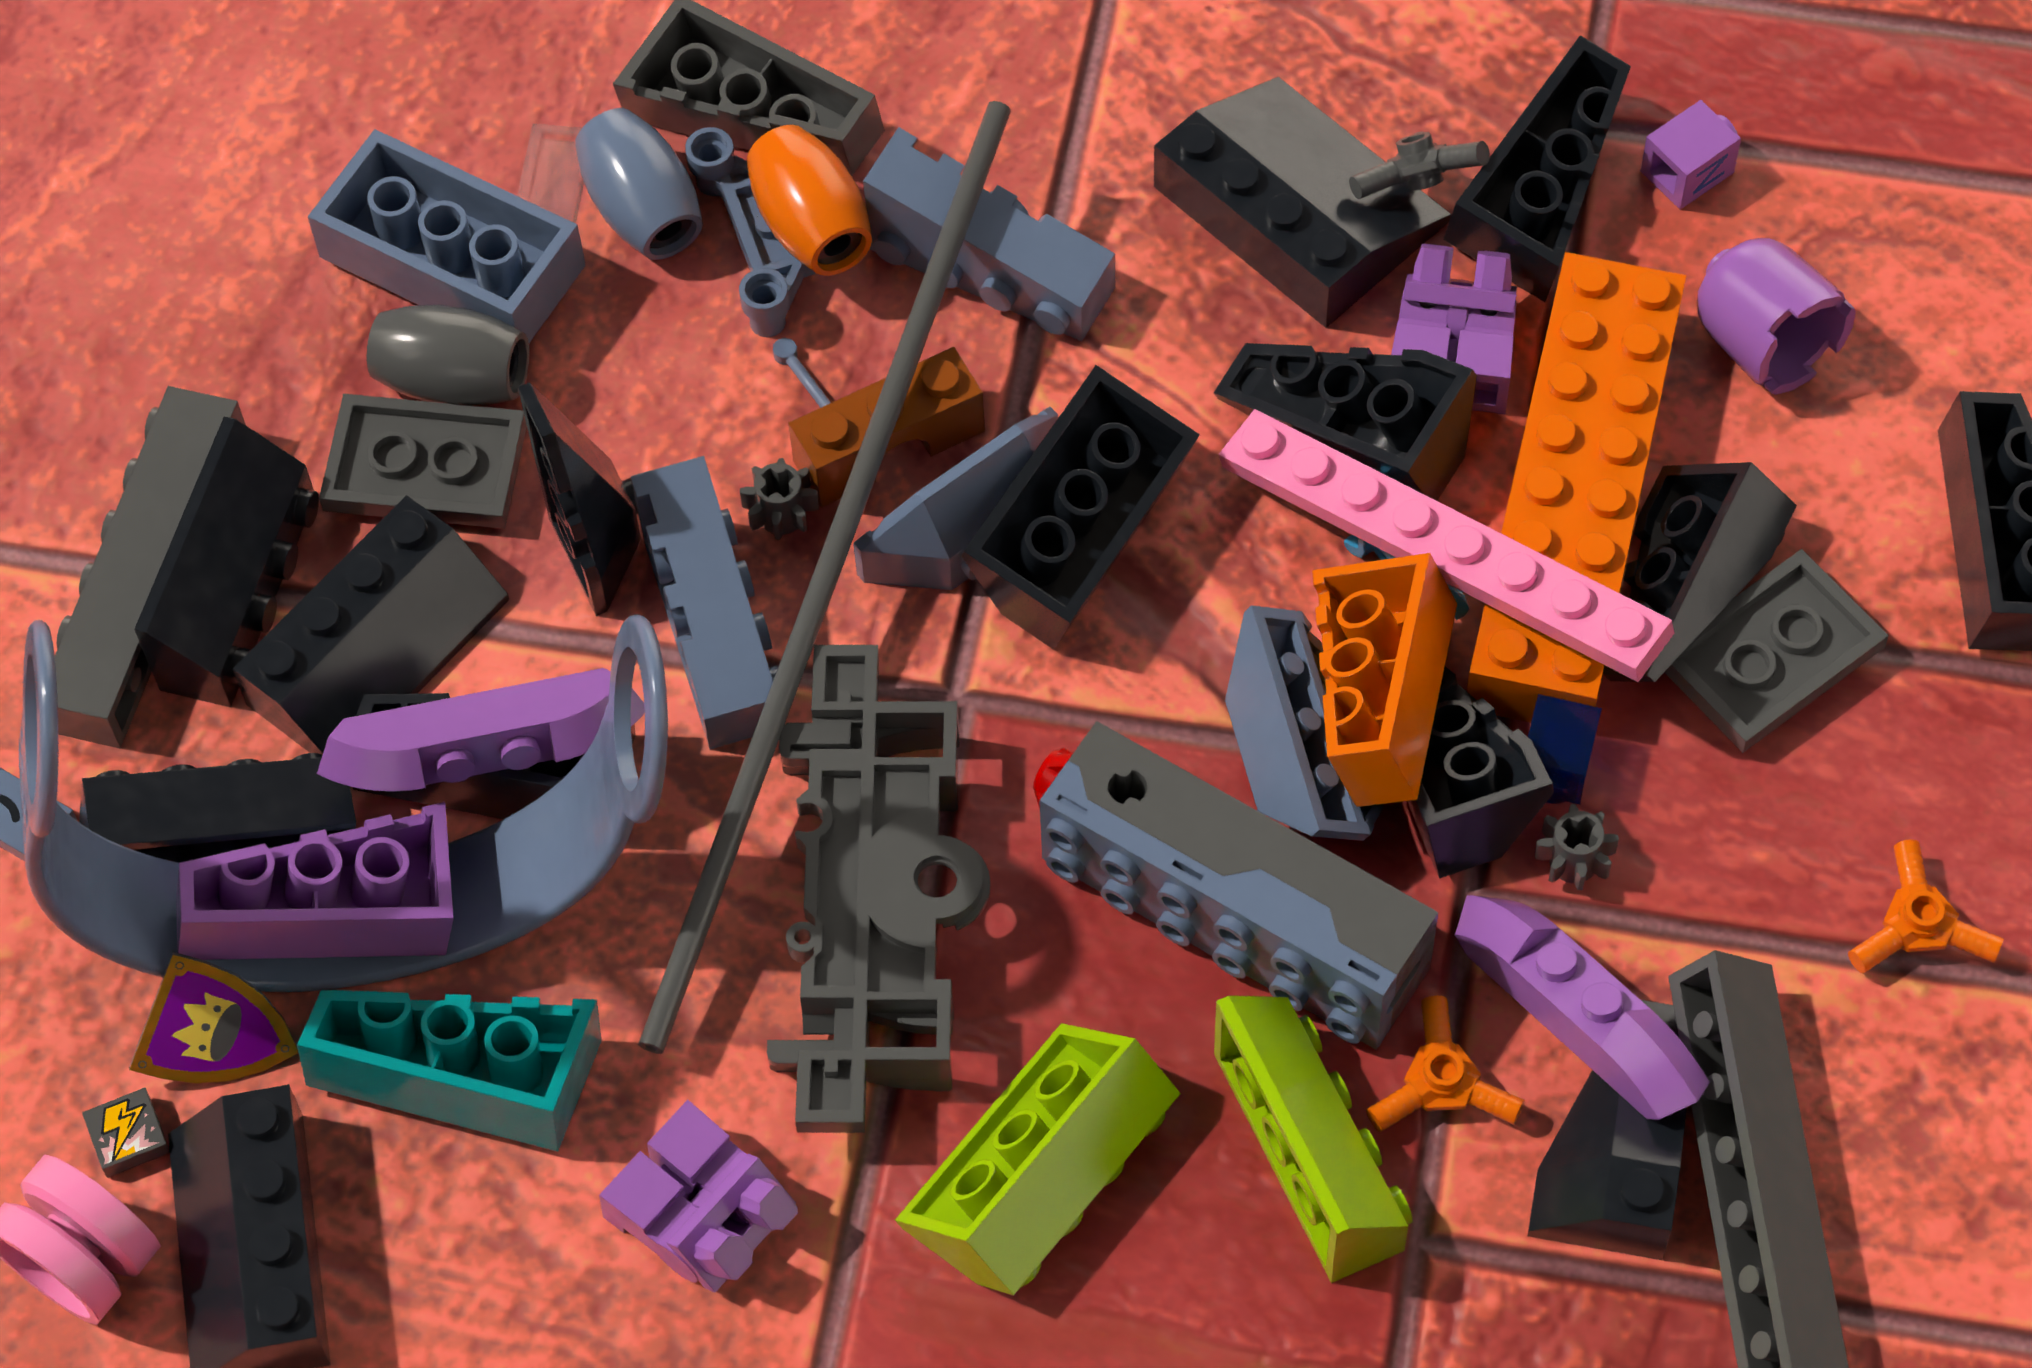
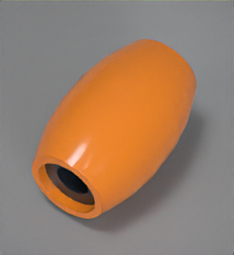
(809, 200)

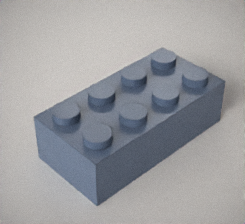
(445, 236)

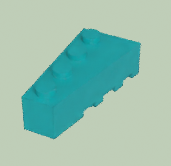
(455, 1059)

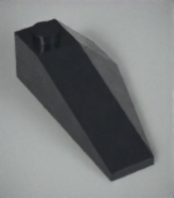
(1386, 411)
(583, 499)
(1700, 546)
(1475, 784)
(1611, 1172)

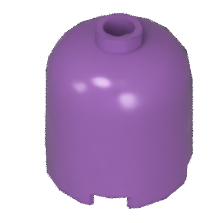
(1772, 312)

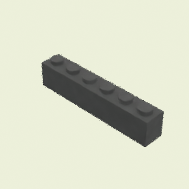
(98, 652)

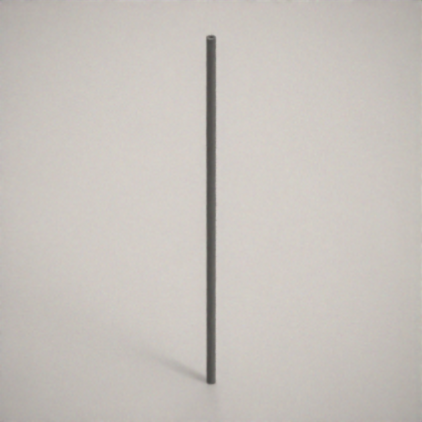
(822, 584)

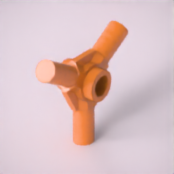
(1920, 919)
(1442, 1077)

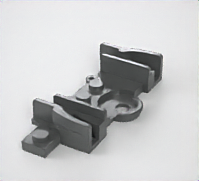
(866, 914)

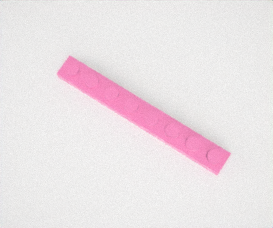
(1466, 552)

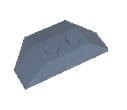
(929, 531)
(1281, 727)

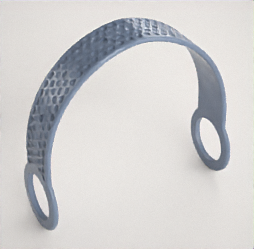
(501, 876)

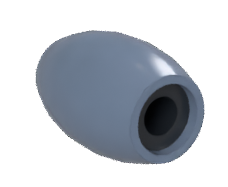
(638, 183)

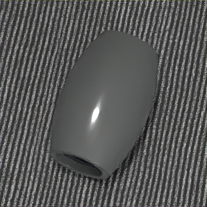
(447, 355)

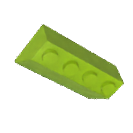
(1309, 1134)
(1040, 1156)

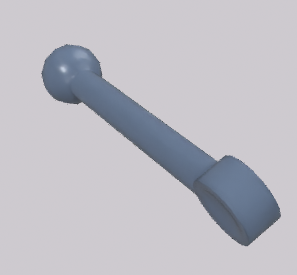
(786, 353)

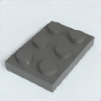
(440, 454)
(1775, 650)

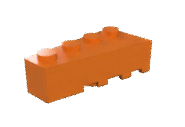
(1383, 670)

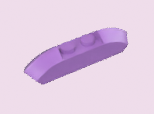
(471, 734)
(1581, 1005)

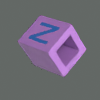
(1691, 154)

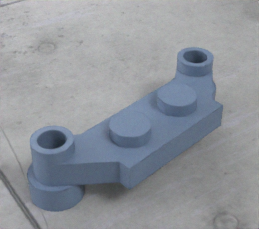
(774, 272)

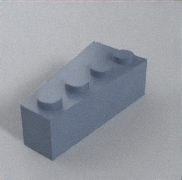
(706, 598)

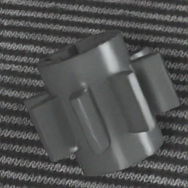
(779, 498)
(1576, 847)

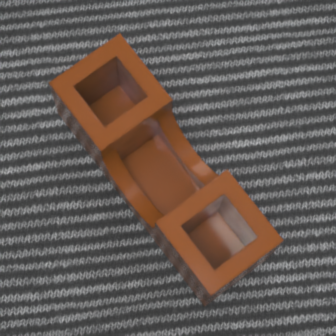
(939, 409)

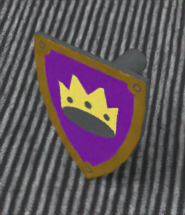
(209, 1026)

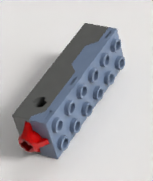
(1233, 884)

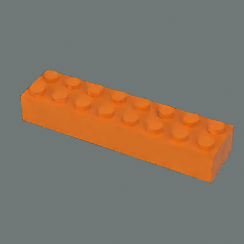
(1580, 464)

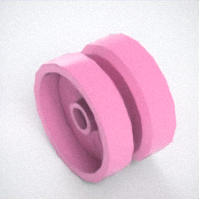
(73, 1239)

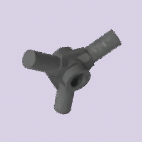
(1419, 164)

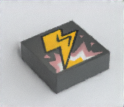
(126, 1132)

